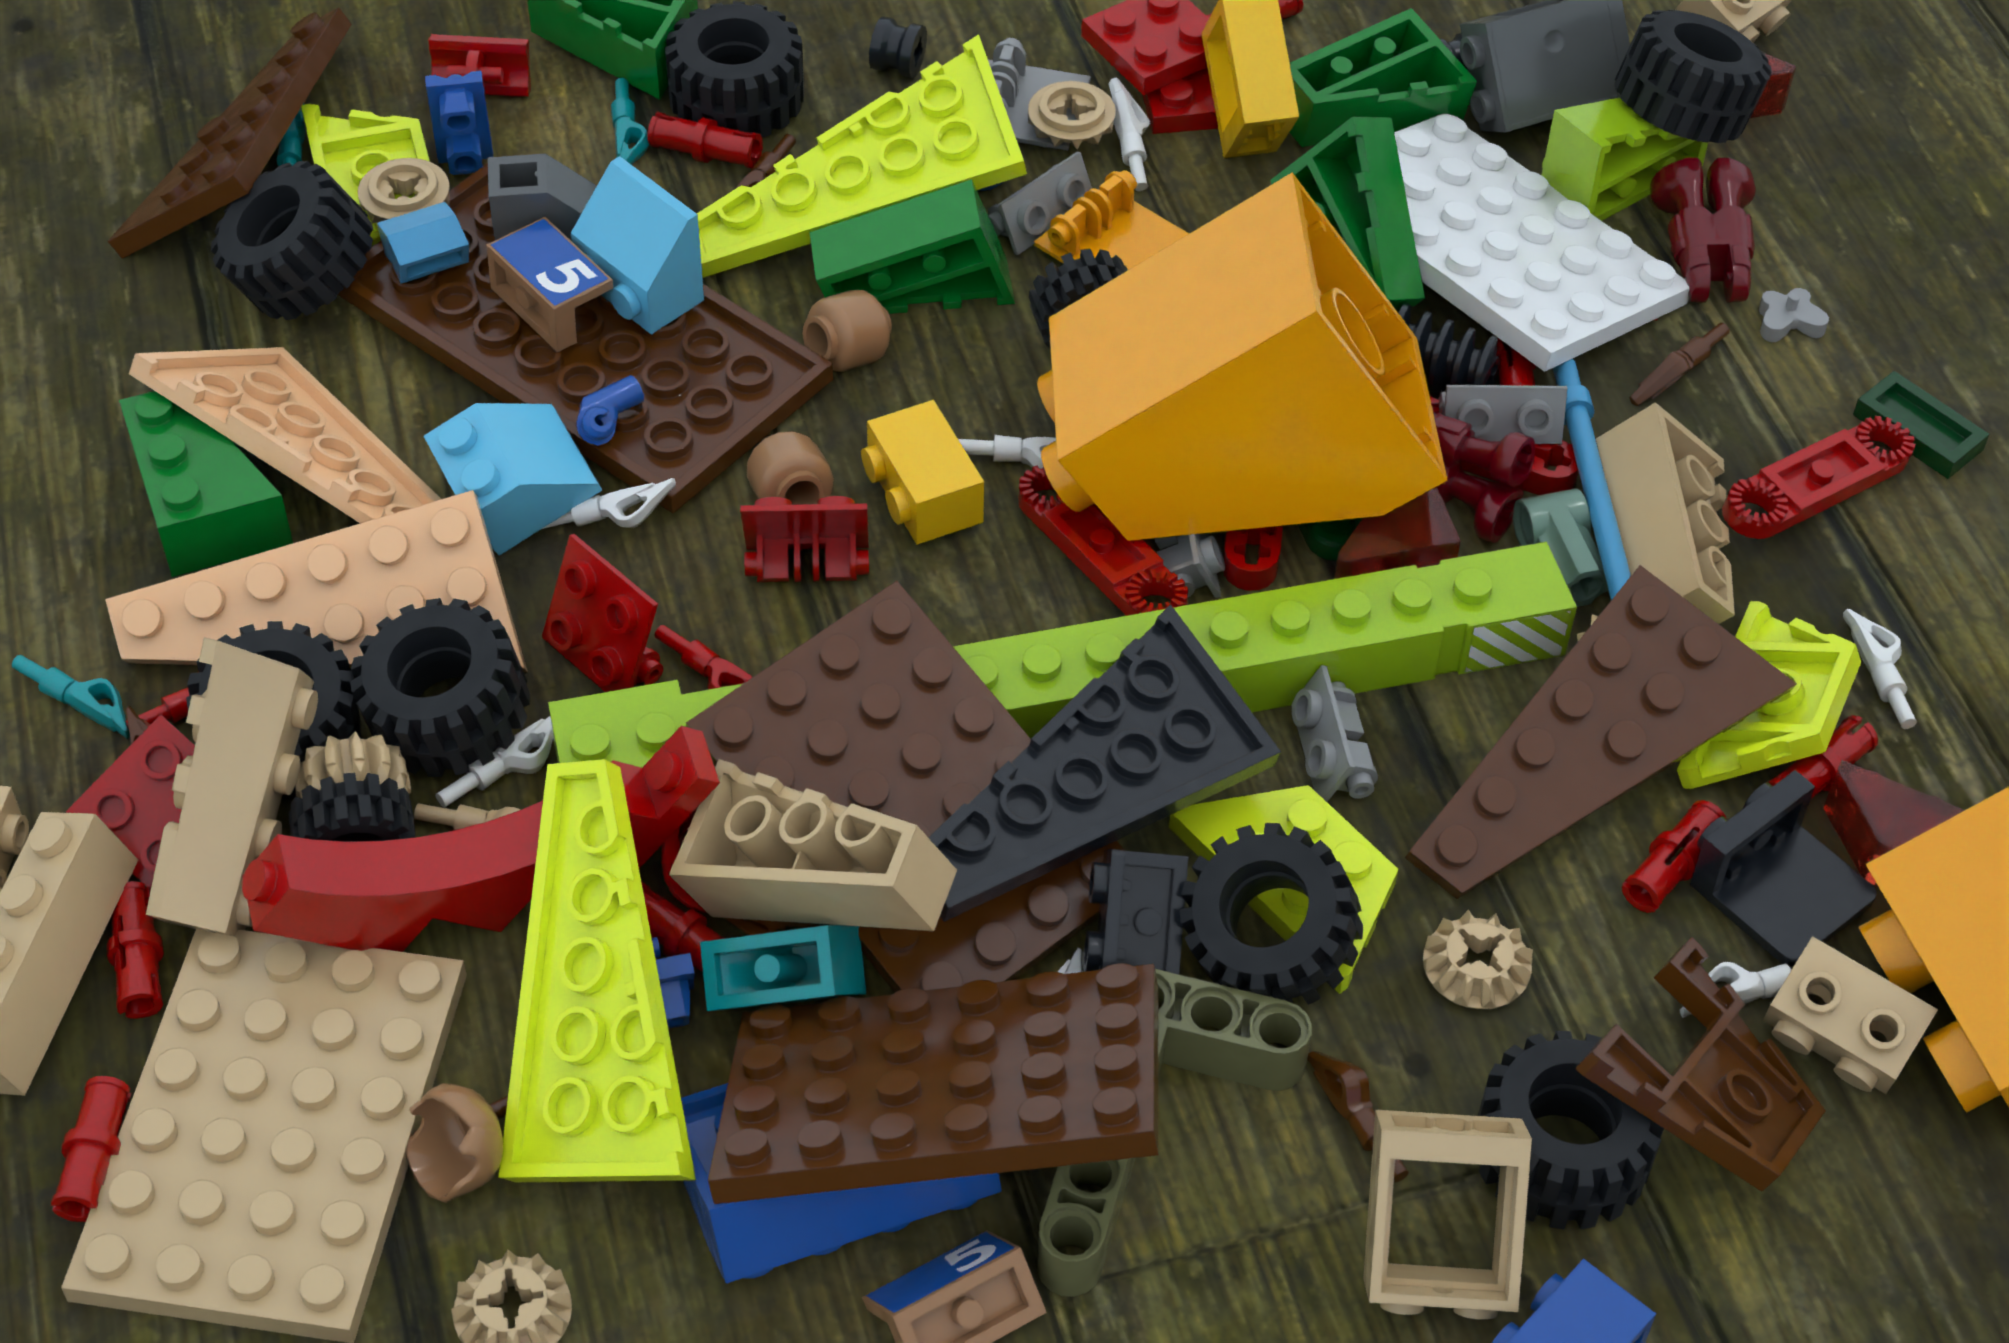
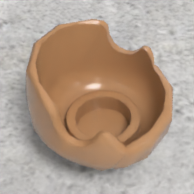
(455, 1143)

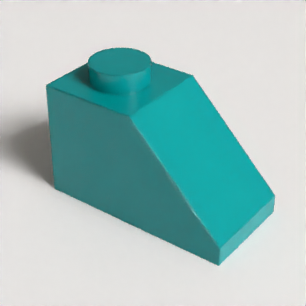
(783, 967)

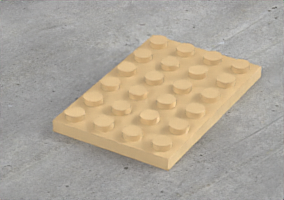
(268, 1135)

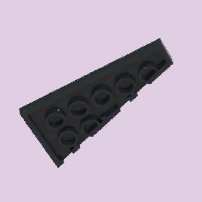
(1110, 762)

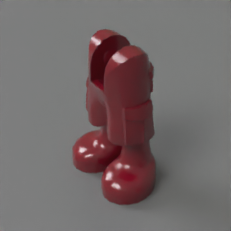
(1707, 243)
(1506, 460)

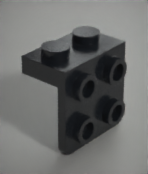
(1776, 874)

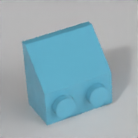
(643, 244)
(516, 464)

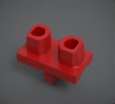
(501, 60)

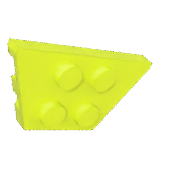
(360, 143)
(1794, 724)
(1303, 808)

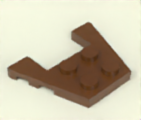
(1728, 1093)

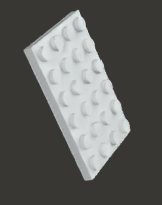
(1521, 251)

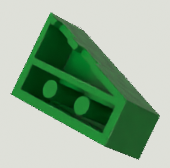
(614, 34)
(1381, 71)
(1362, 193)
(916, 252)
(201, 488)

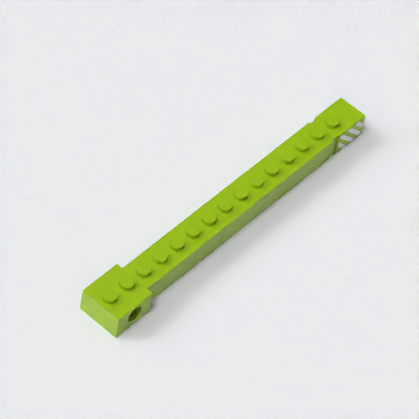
(1267, 644)

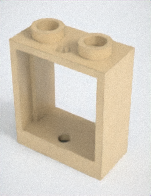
(1448, 1139)

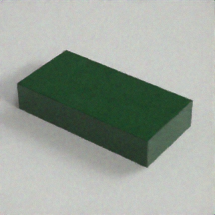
(1940, 434)

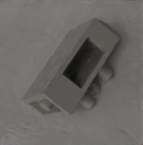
(1543, 60)

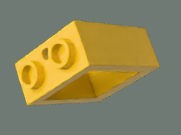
(1249, 76)

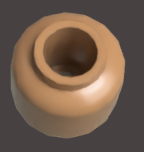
(848, 329)
(789, 468)

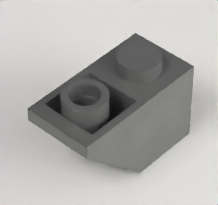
(534, 188)

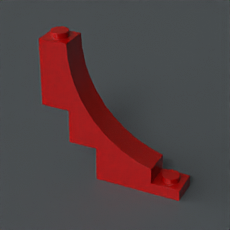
(471, 876)

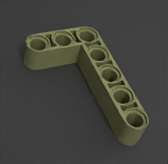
(1233, 1053)

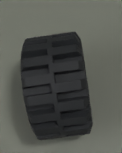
(736, 67)
(1692, 76)
(292, 240)
(432, 647)
(329, 669)
(1264, 864)
(1566, 1177)

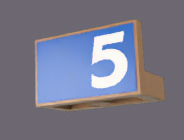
(545, 279)
(961, 1296)

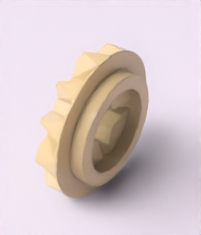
(1091, 107)
(403, 177)
(1476, 983)
(538, 1321)

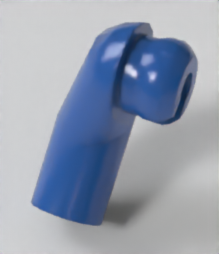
(600, 409)

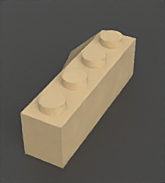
(1669, 507)
(230, 786)
(807, 860)
(49, 930)

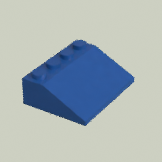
(769, 1232)

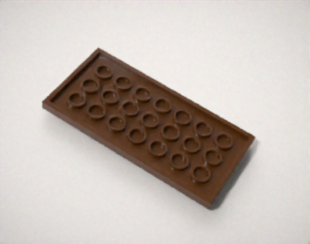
(707, 378)

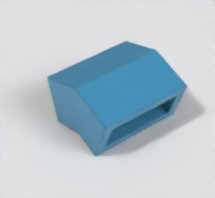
(424, 242)

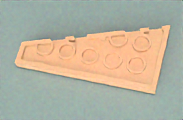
(289, 422)
(327, 582)

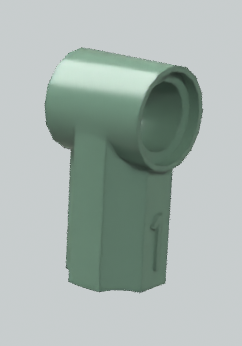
(1565, 525)

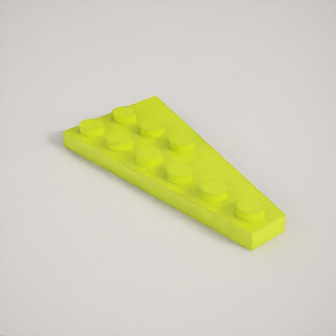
(888, 152)
(592, 1037)

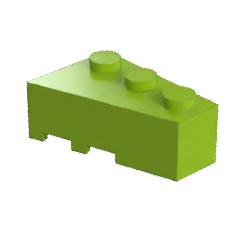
(1609, 155)

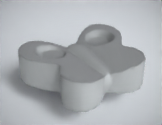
(1790, 312)

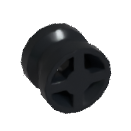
(897, 47)

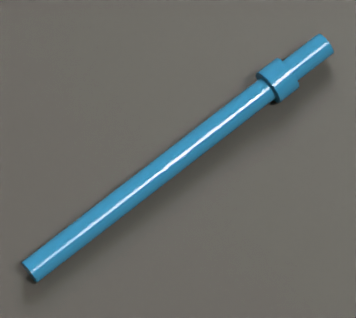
(1578, 421)

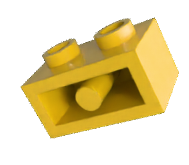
(923, 472)

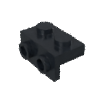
(1136, 910)

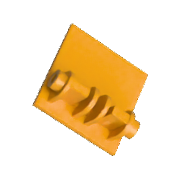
(1109, 222)

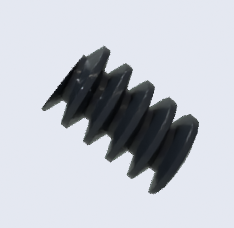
(1450, 360)

